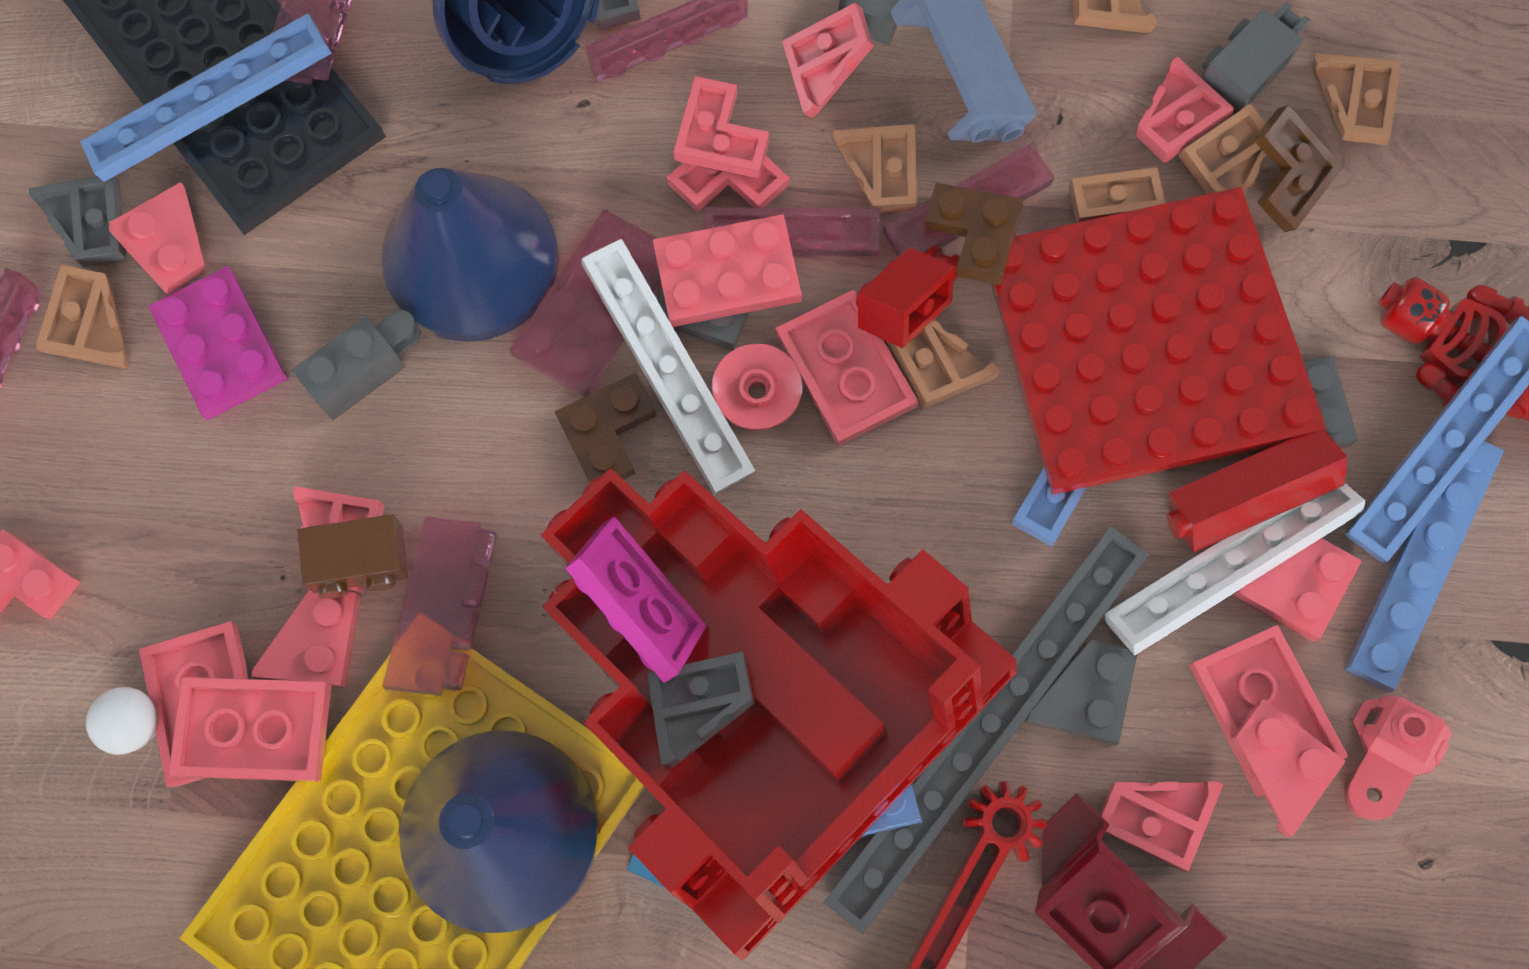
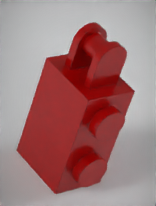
(907, 295)

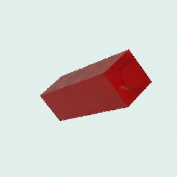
(1256, 489)

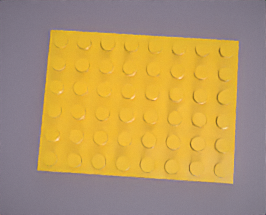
(327, 865)

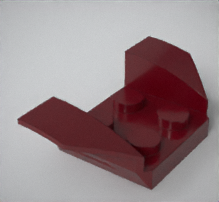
(1106, 907)

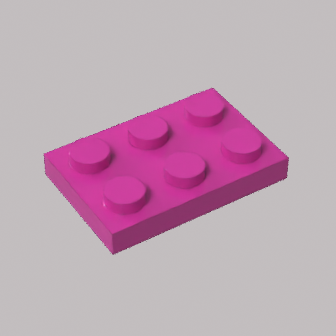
(217, 343)
(637, 599)

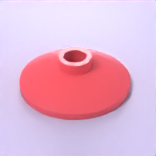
(753, 367)

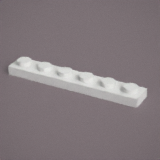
(667, 367)
(1227, 568)

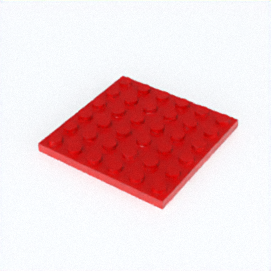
(1152, 342)

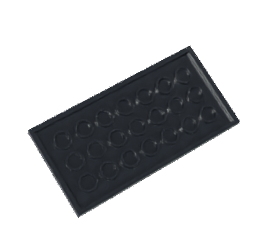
(259, 151)

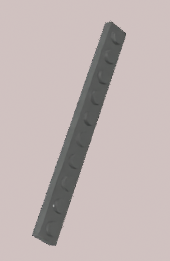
(964, 761)

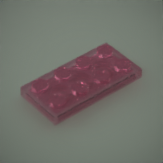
(571, 329)

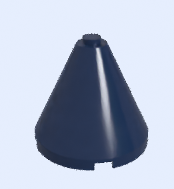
(512, 37)
(469, 254)
(499, 831)

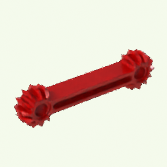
(950, 919)

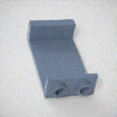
(978, 65)

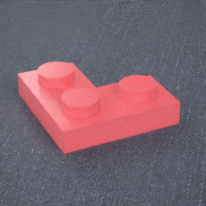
(711, 140)
(701, 184)
(31, 577)

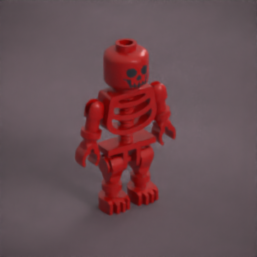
(1421, 313)

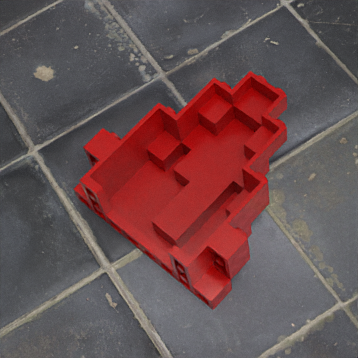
(846, 682)

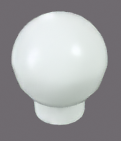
(121, 720)

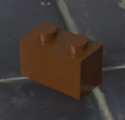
(352, 555)

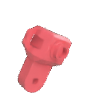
(1396, 748)

